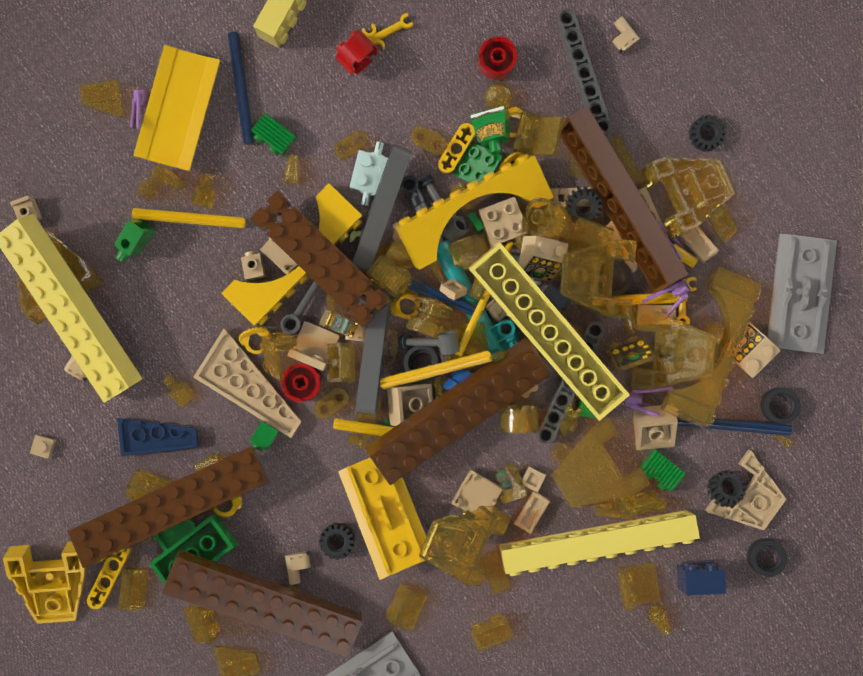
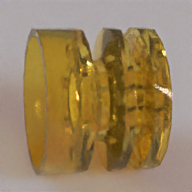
(430, 317)

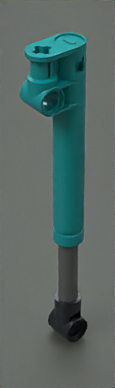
(495, 338)

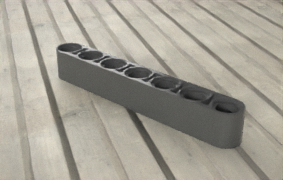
(582, 65)
(381, 208)
(373, 359)
(561, 389)

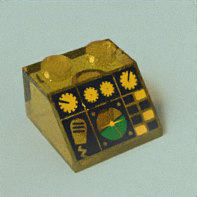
(630, 354)

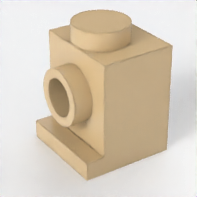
(26, 203)
(259, 269)

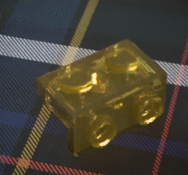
(144, 483)
(406, 607)
(491, 632)

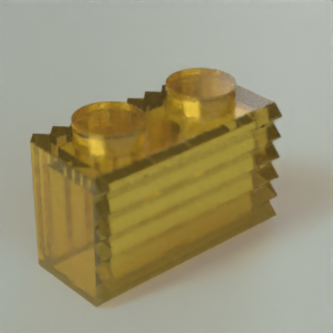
(390, 277)
(341, 362)

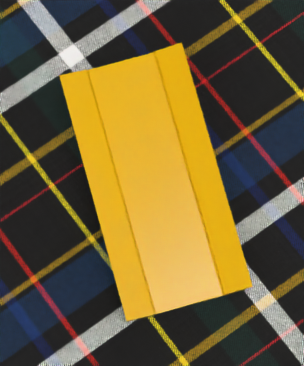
(176, 108)
(384, 517)

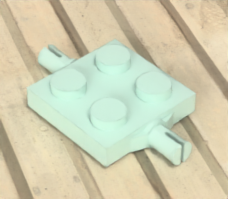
(368, 172)

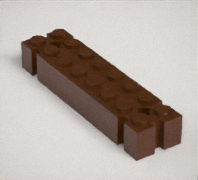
(320, 259)

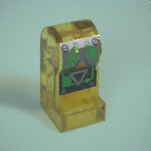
(338, 323)
(511, 483)

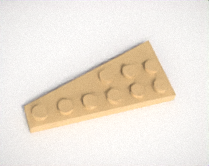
(238, 379)

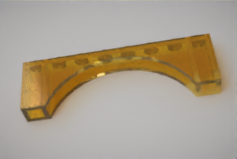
(736, 301)

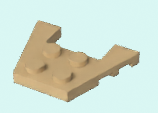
(760, 501)

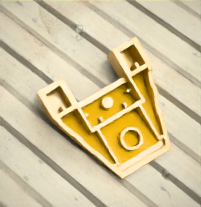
(49, 586)

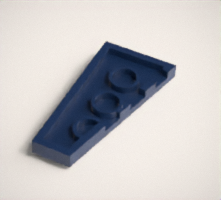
(151, 437)

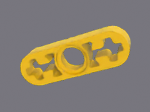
(444, 158)

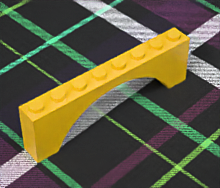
(424, 230)
(260, 299)

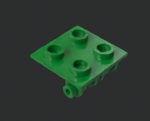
(477, 163)

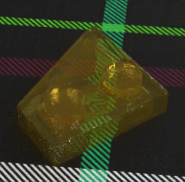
(103, 97)
(236, 661)

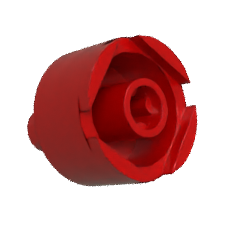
(493, 48)
(356, 53)
(311, 378)

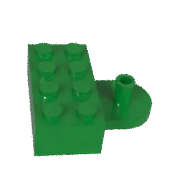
(206, 540)

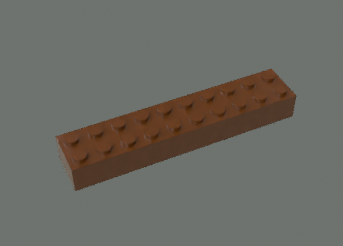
(621, 199)
(457, 411)
(168, 507)
(262, 603)

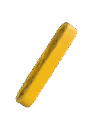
(112, 575)

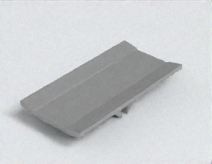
(801, 293)
(381, 658)

